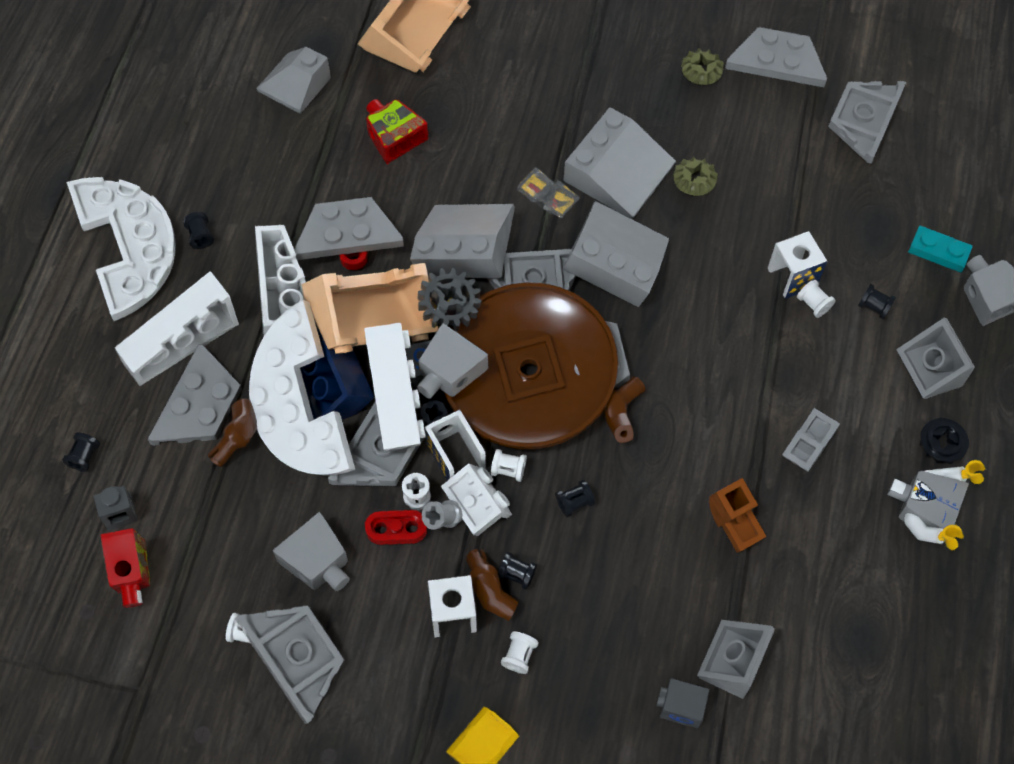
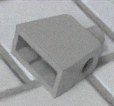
(990, 289)
(450, 363)
(314, 555)

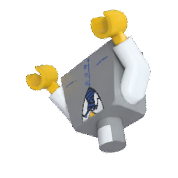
(935, 501)

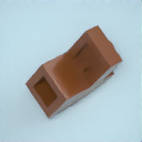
(733, 512)

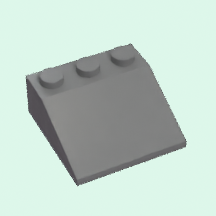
(618, 164)
(464, 238)
(617, 254)

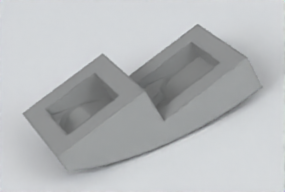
(811, 440)

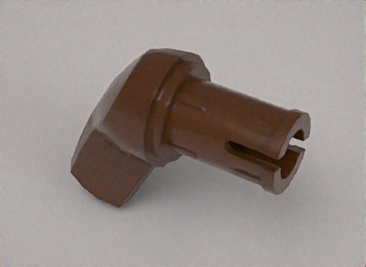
(616, 410)
(236, 433)
(487, 586)

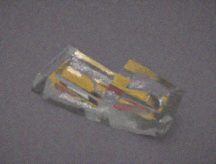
(545, 193)

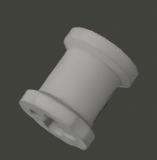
(438, 515)

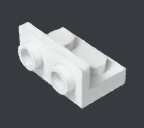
(477, 498)

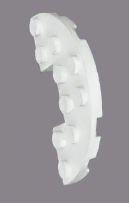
(142, 236)
(283, 403)

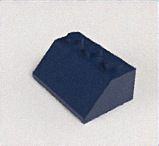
(336, 384)

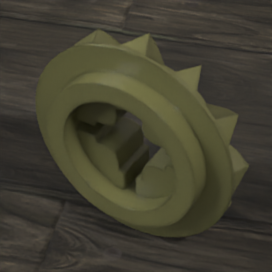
(695, 72)
(702, 184)

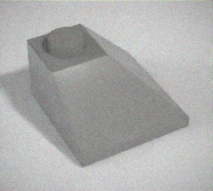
(297, 79)

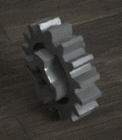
(442, 288)

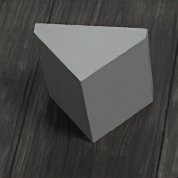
(936, 360)
(735, 656)

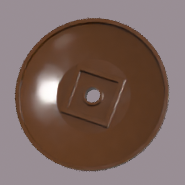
(553, 332)

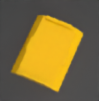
(483, 740)

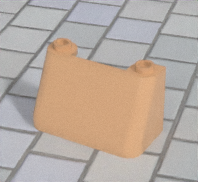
(410, 30)
(356, 302)

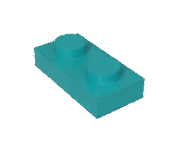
(940, 249)

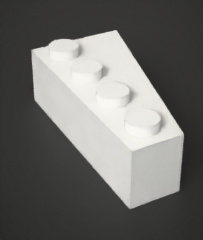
(277, 272)
(175, 332)
(392, 386)

